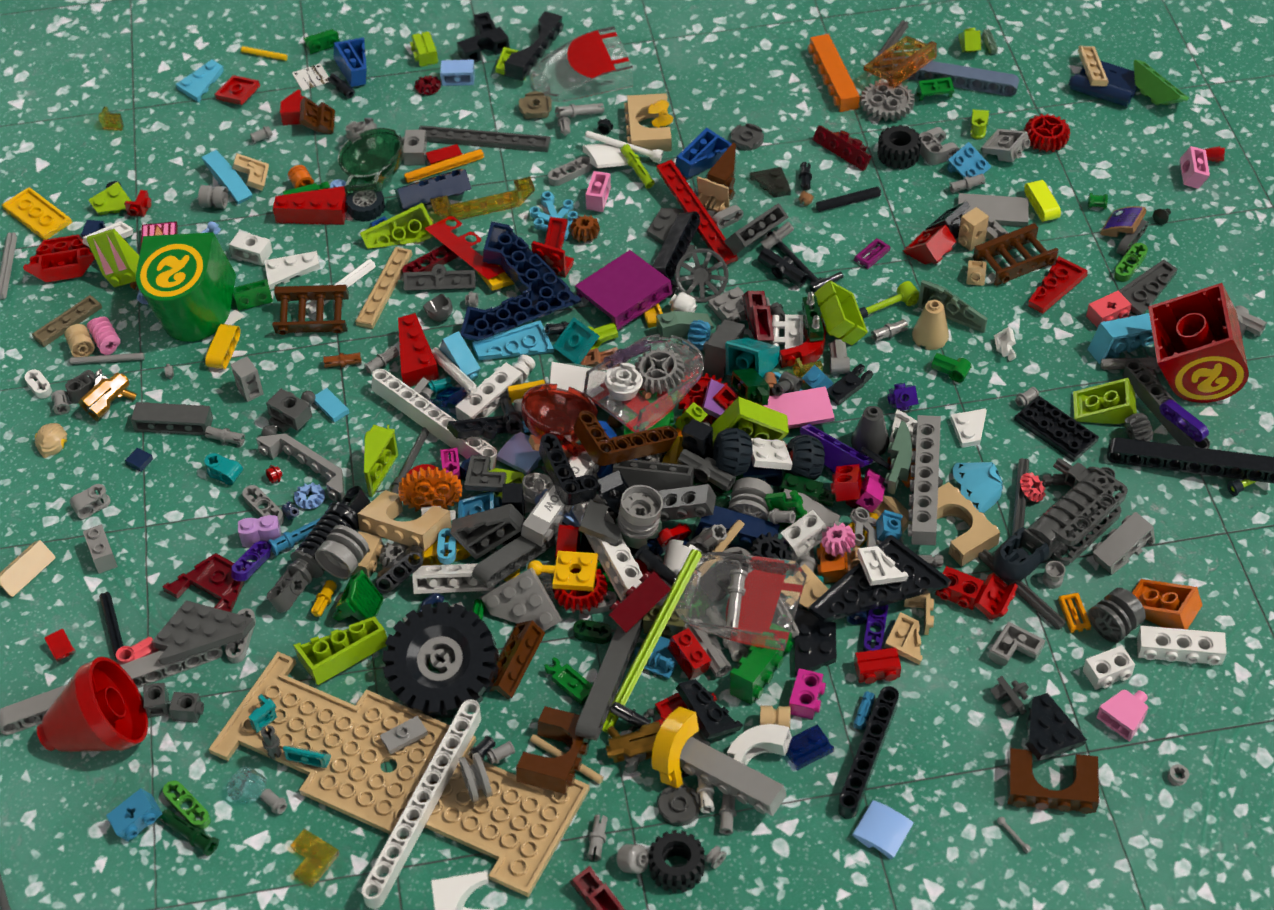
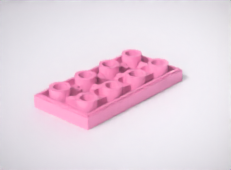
(803, 407)

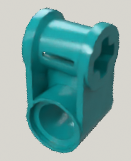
(222, 468)

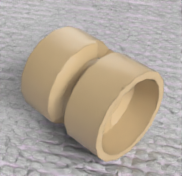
(79, 340)
(777, 716)

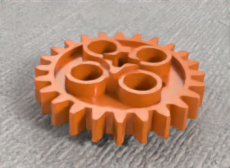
(430, 489)

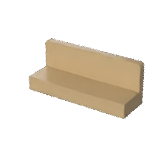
(25, 567)

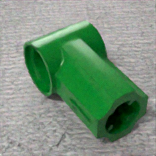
(956, 369)

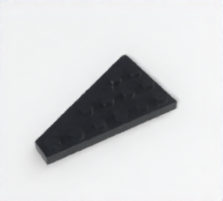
(855, 595)

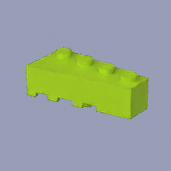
(340, 650)

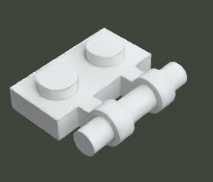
(793, 330)

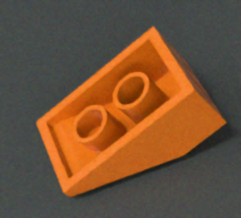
(1168, 603)

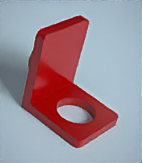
(59, 645)

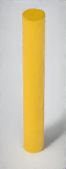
(264, 53)

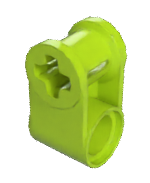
(979, 123)

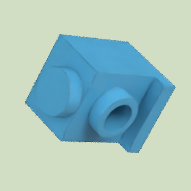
(889, 524)

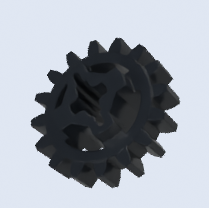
(770, 547)

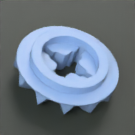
(314, 500)

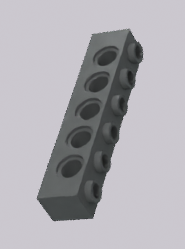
(684, 503)

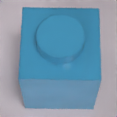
(816, 378)

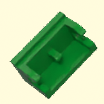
(935, 87)

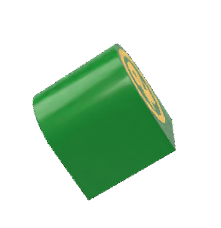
(186, 283)

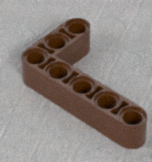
(620, 448)

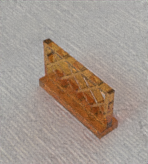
(906, 66)

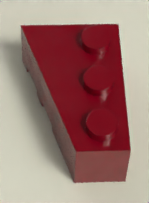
(639, 600)

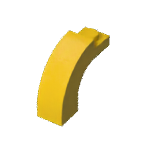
(669, 743)

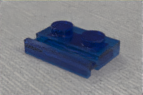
(449, 395)
(808, 747)

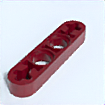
(415, 266)

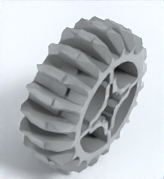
(656, 370)

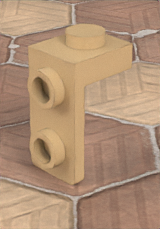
(923, 601)

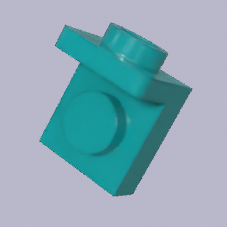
(264, 715)

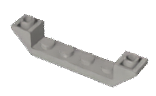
(274, 444)

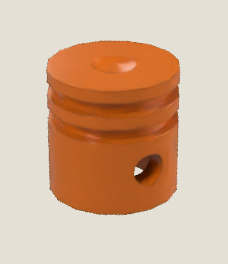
(300, 176)

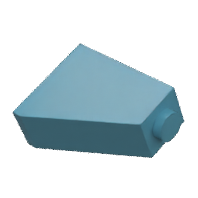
(459, 353)

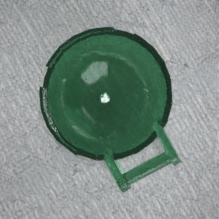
(371, 159)

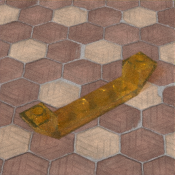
(481, 206)

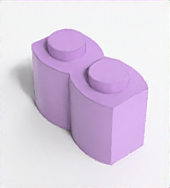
(260, 529)

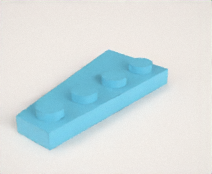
(523, 340)

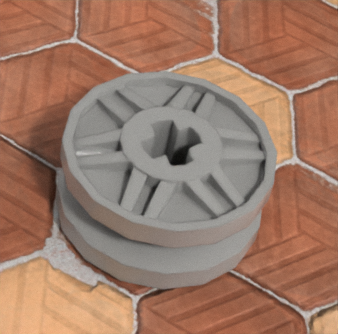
(475, 777)

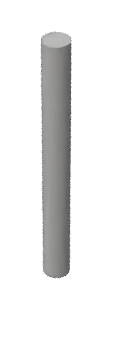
(107, 358)

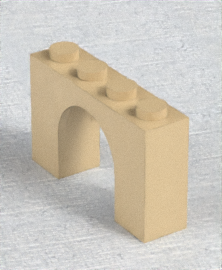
(641, 136)
(379, 516)
(981, 533)

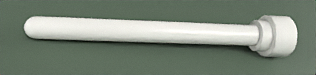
(655, 155)

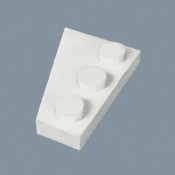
(284, 268)

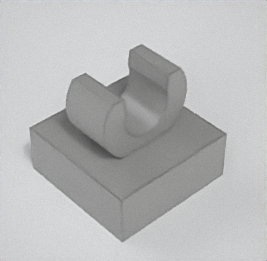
(422, 389)

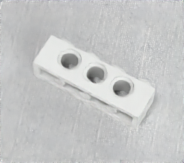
(486, 398)
(446, 579)
(1212, 645)

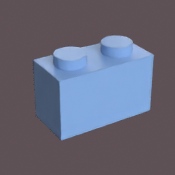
(457, 72)

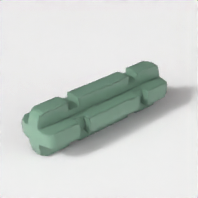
(989, 41)

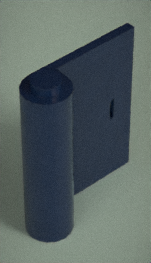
(1120, 85)

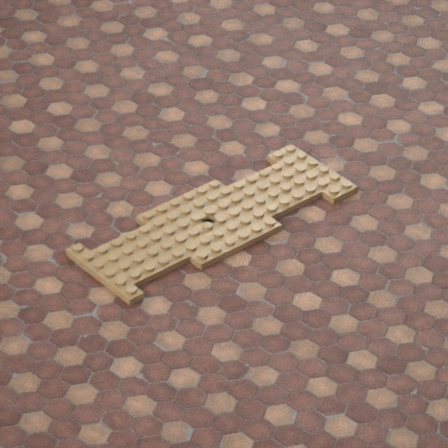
(514, 825)

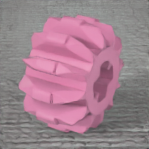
(838, 539)

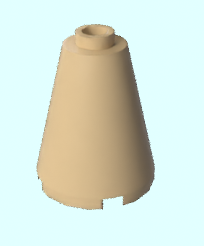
(931, 327)

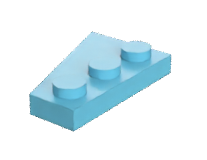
(199, 81)

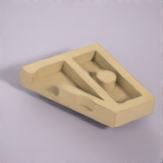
(906, 638)

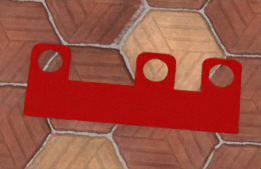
(462, 247)

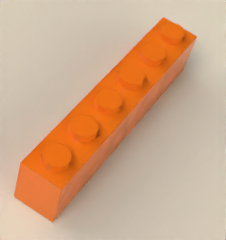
(834, 73)

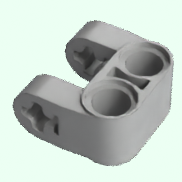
(932, 150)

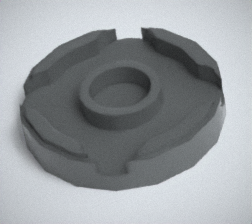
(747, 137)
(679, 805)

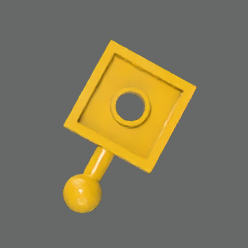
(564, 564)

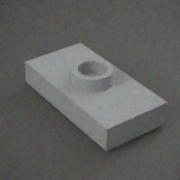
(403, 735)

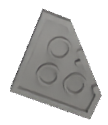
(523, 601)

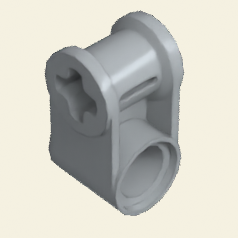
(89, 502)

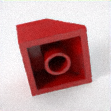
(931, 245)

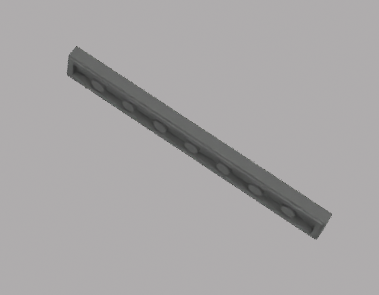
(487, 138)

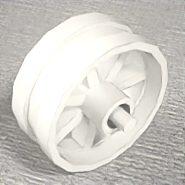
(534, 485)

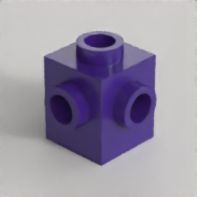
(902, 396)

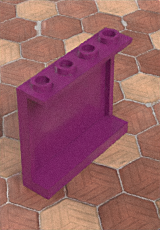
(625, 288)

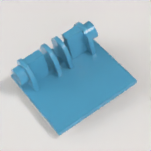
(968, 162)
(661, 660)

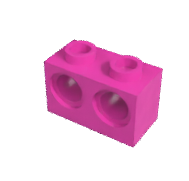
(804, 693)

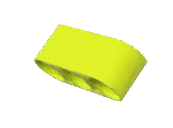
(1042, 200)

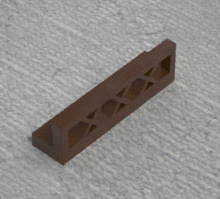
(516, 657)

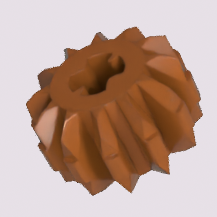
(585, 228)

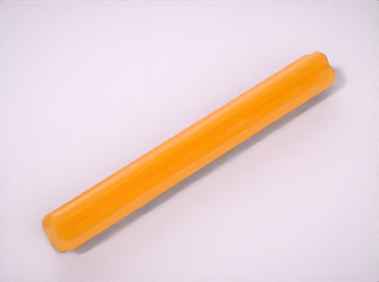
(444, 165)

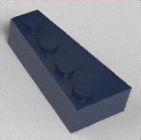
(420, 192)
(750, 531)

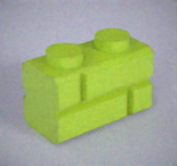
(424, 49)

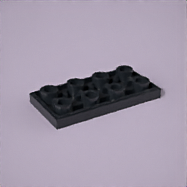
(1056, 428)

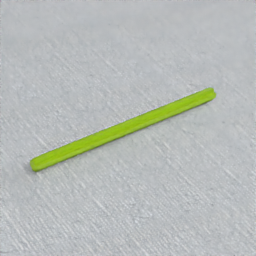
(654, 634)

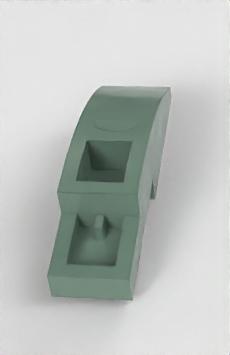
(900, 457)

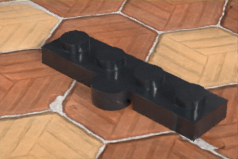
(485, 427)

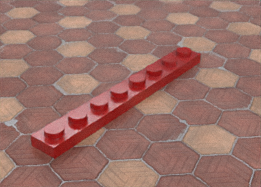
(689, 202)

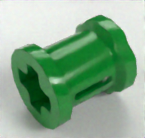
(1098, 201)

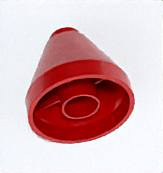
(95, 711)

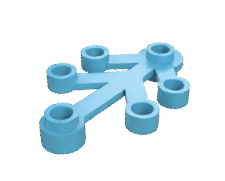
(548, 201)

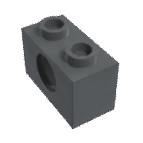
(289, 409)

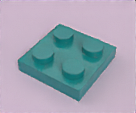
(576, 341)

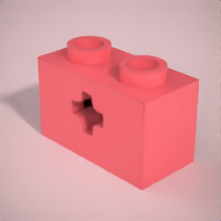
(1108, 308)

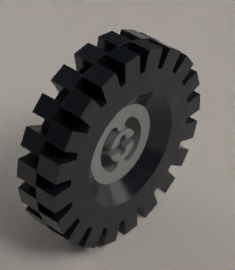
(422, 640)

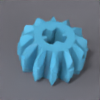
(699, 333)

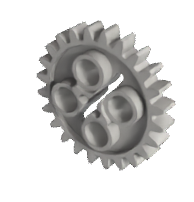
(887, 101)

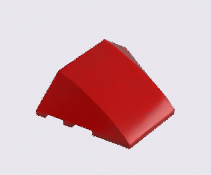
(60, 259)

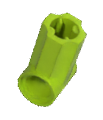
(606, 333)

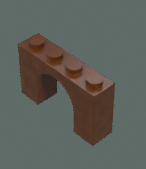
(557, 772)
(1026, 791)

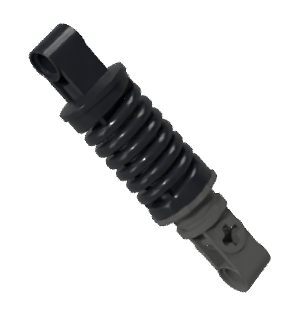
(304, 564)

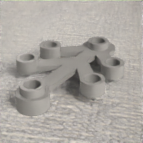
(862, 519)

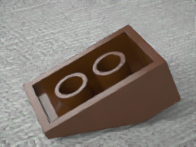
(724, 170)

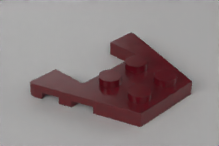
(212, 577)

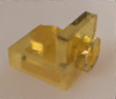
(110, 121)
(800, 369)

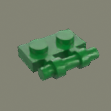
(782, 503)

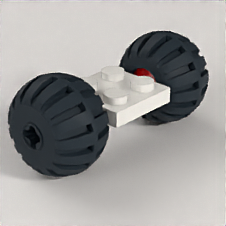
(736, 449)

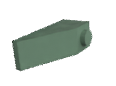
(678, 323)

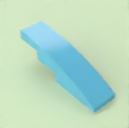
(227, 176)

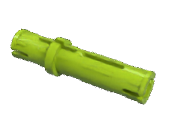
(634, 161)

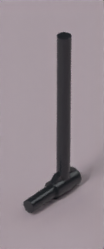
(816, 283)

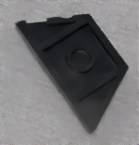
(815, 643)

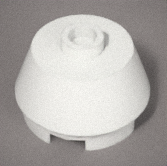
(623, 381)

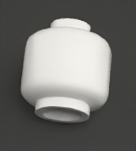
(683, 302)

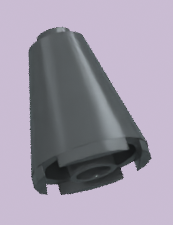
(871, 432)

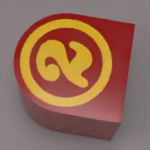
(1200, 345)

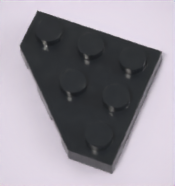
(1050, 729)

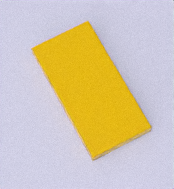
(36, 213)

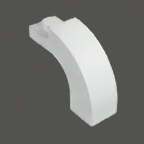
(758, 740)

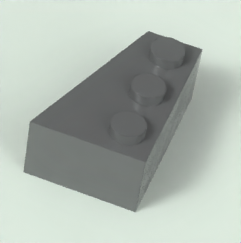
(715, 348)

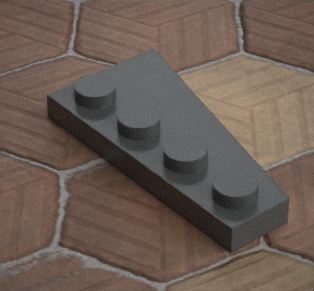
(1148, 286)

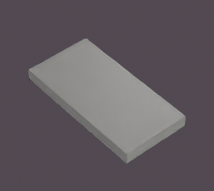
(1003, 209)

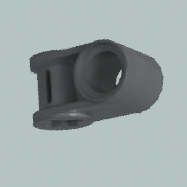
(79, 386)

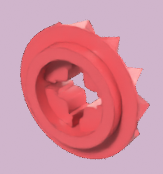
(1034, 494)

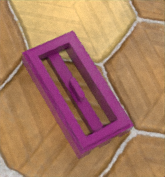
(875, 255)

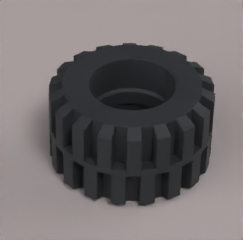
(899, 147)
(676, 877)

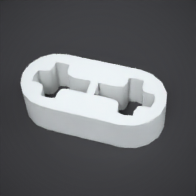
(35, 385)

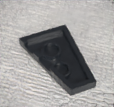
(710, 716)

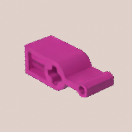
(451, 464)
(871, 491)

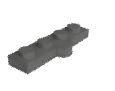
(439, 279)

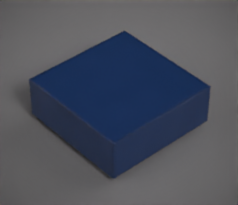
(139, 459)

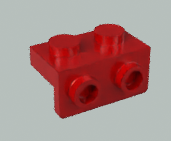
(995, 597)

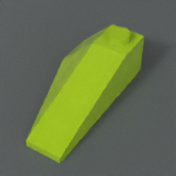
(400, 229)

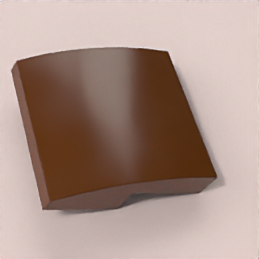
(317, 117)

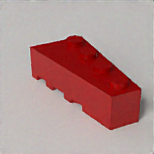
(312, 207)

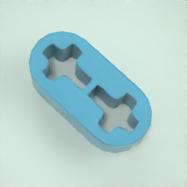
(442, 546)

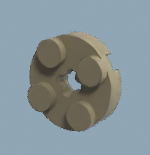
(530, 111)

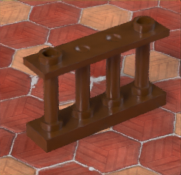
(1010, 241)
(303, 294)

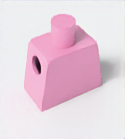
(1124, 713)

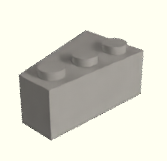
(1124, 542)

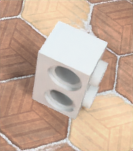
(804, 533)
(1108, 664)

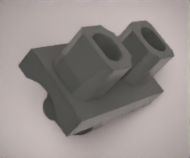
(1003, 689)

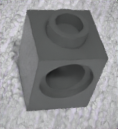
(179, 704)
(158, 706)

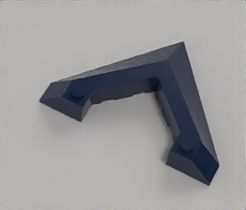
(540, 287)

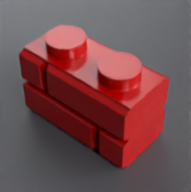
(877, 665)

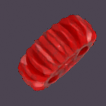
(1047, 132)
(583, 599)

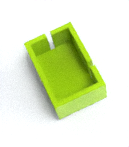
(840, 313)

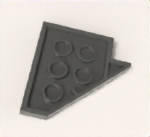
(199, 629)

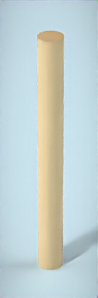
(556, 753)

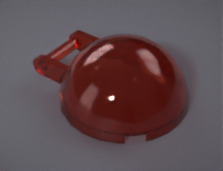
(555, 412)

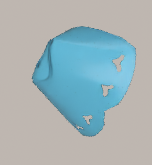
(982, 481)

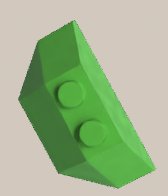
(1156, 86)

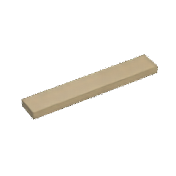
(383, 288)

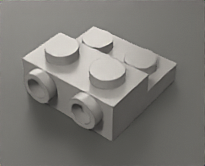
(1007, 144)
(729, 305)

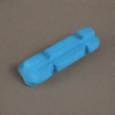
(864, 710)

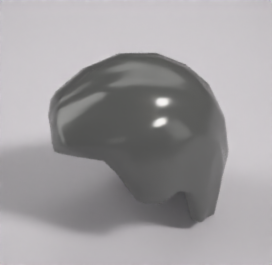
(439, 308)

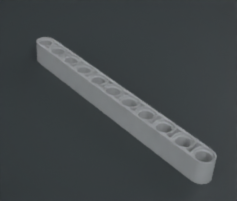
(142, 671)

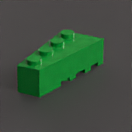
(756, 671)

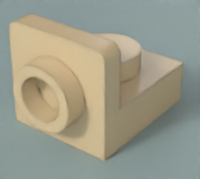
(976, 272)

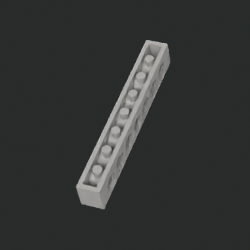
(926, 480)

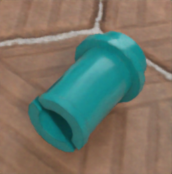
(440, 384)

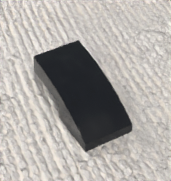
(483, 22)

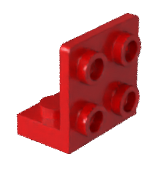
(553, 257)

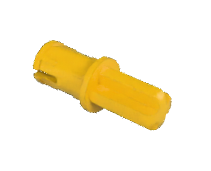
(323, 598)

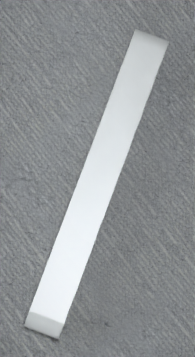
(428, 415)

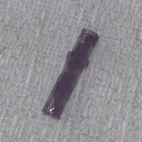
(623, 355)

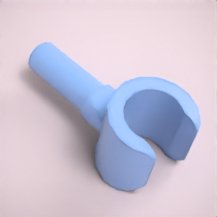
(212, 227)

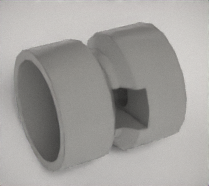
(212, 196)

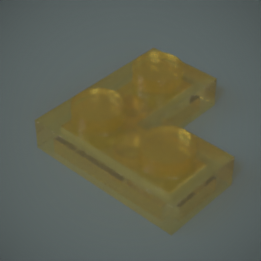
(317, 855)

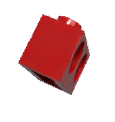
(847, 482)
(960, 587)
(689, 654)

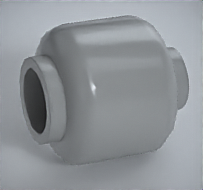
(632, 858)

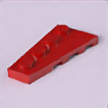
(1059, 281)

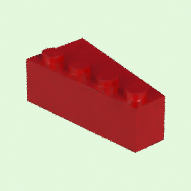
(415, 352)

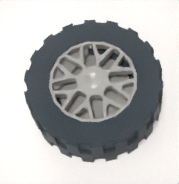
(365, 205)

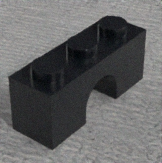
(491, 40)

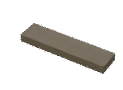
(72, 316)

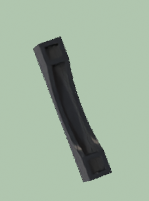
(520, 63)

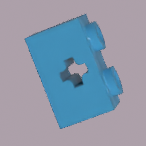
(134, 814)

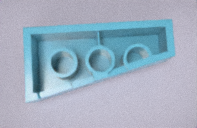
(1120, 336)

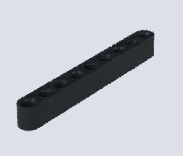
(1191, 459)

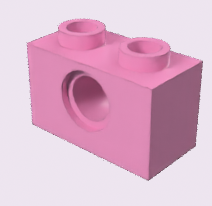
(1194, 167)
(598, 191)

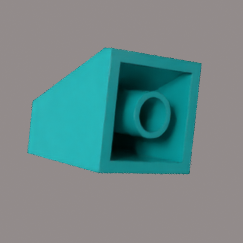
(751, 353)

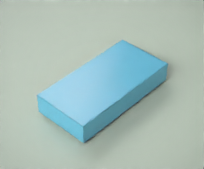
(331, 405)

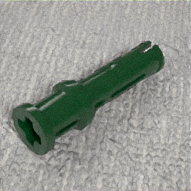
(195, 836)

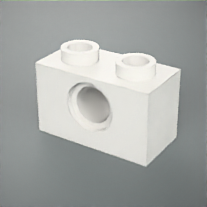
(250, 248)

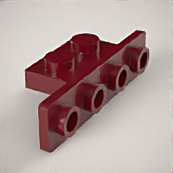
(843, 146)

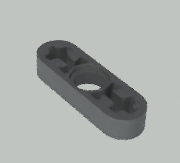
(1130, 239)

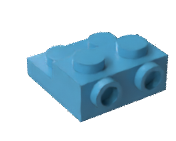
(478, 504)

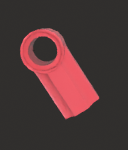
(143, 648)

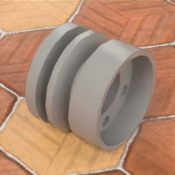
(749, 496)
(640, 511)
(341, 551)

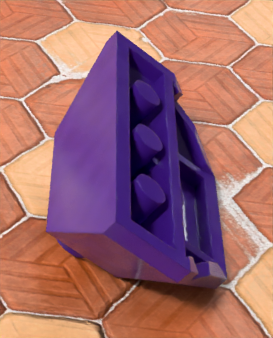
(835, 451)

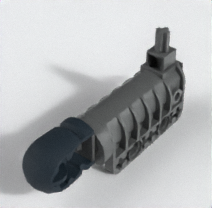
(1065, 522)

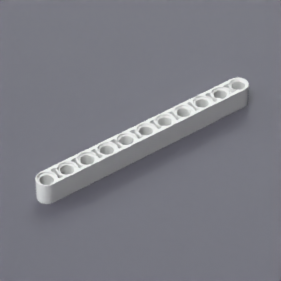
(420, 810)

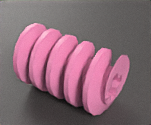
(103, 335)

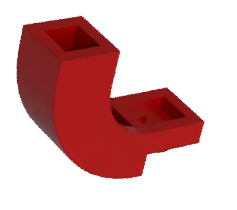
(807, 351)

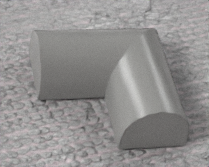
(1013, 639)

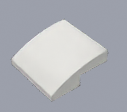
(604, 155)

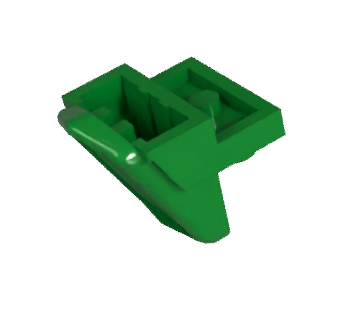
(359, 599)

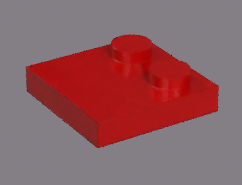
(237, 90)

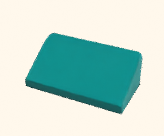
(306, 756)

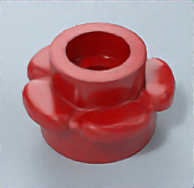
(273, 474)

